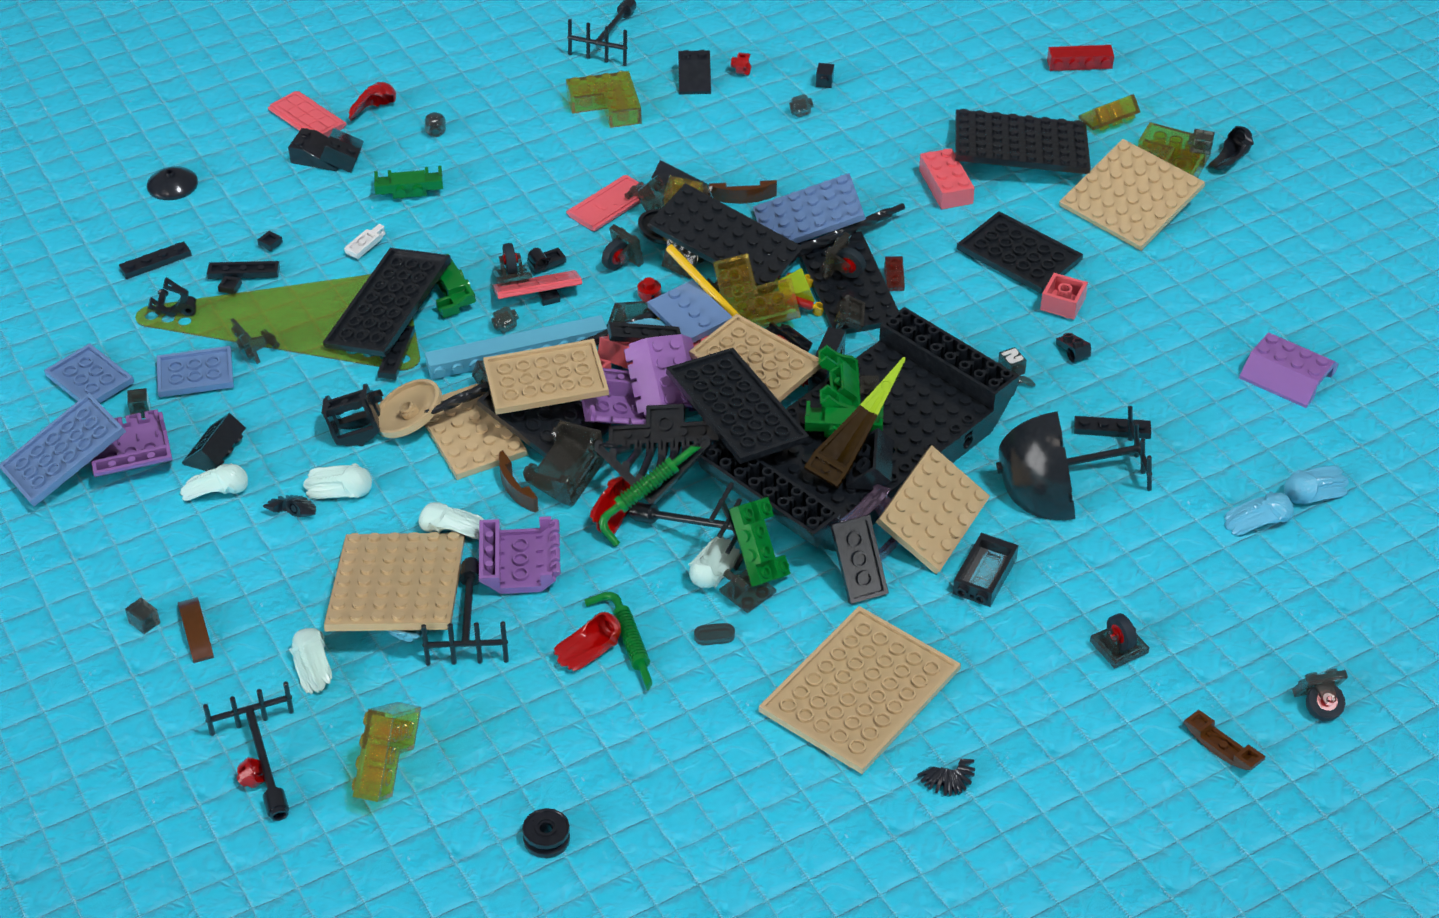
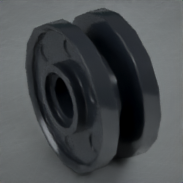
(546, 833)

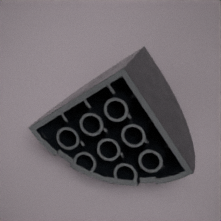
(1037, 468)

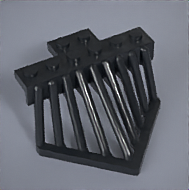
(663, 429)

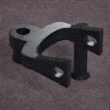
(185, 305)

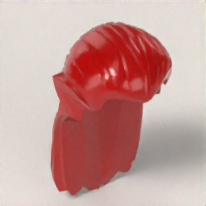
(374, 95)
(606, 500)
(589, 641)

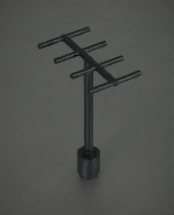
(624, 10)
(1138, 450)
(650, 513)
(469, 577)
(274, 797)

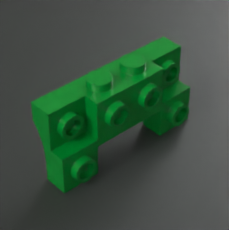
(408, 183)
(456, 291)
(844, 379)
(830, 418)
(756, 543)

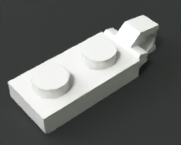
(365, 241)

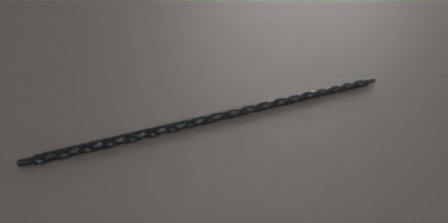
(819, 242)

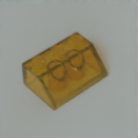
(1111, 113)

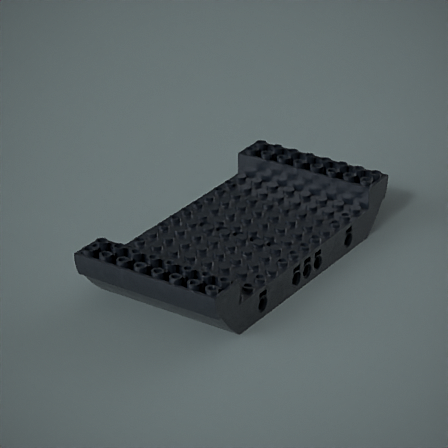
(940, 398)

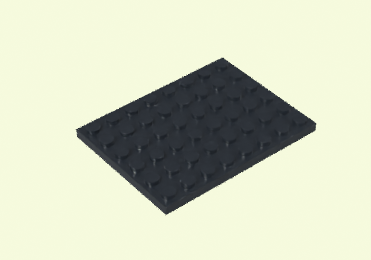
(1021, 141)

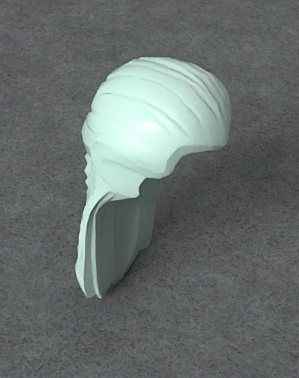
(223, 479)
(338, 482)
(439, 517)
(711, 563)
(311, 660)

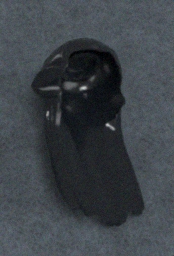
(1235, 146)

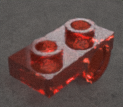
(894, 273)

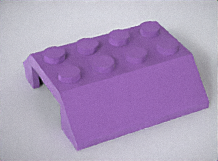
(649, 366)
(1287, 369)
(618, 406)
(140, 446)
(519, 557)

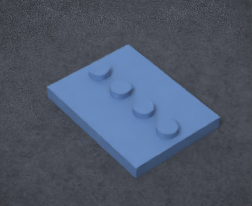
(689, 310)
(194, 371)
(90, 373)

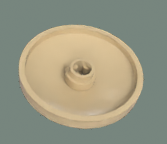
(404, 408)

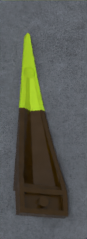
(839, 451)

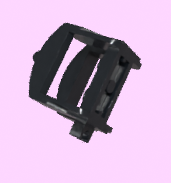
(363, 398)

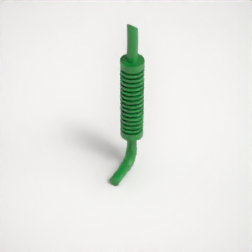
(641, 489)
(629, 634)

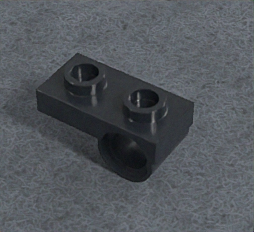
(541, 261)
(1076, 347)

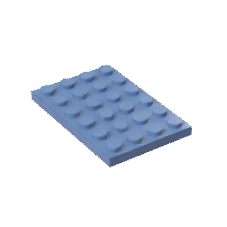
(812, 210)
(61, 449)

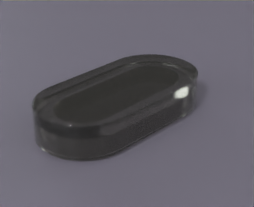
(714, 634)

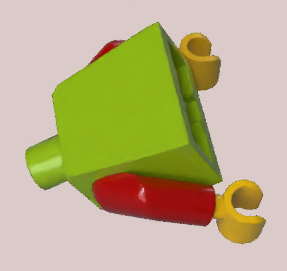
(802, 285)

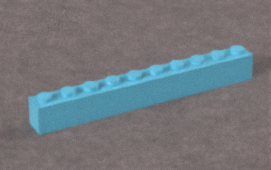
(463, 357)

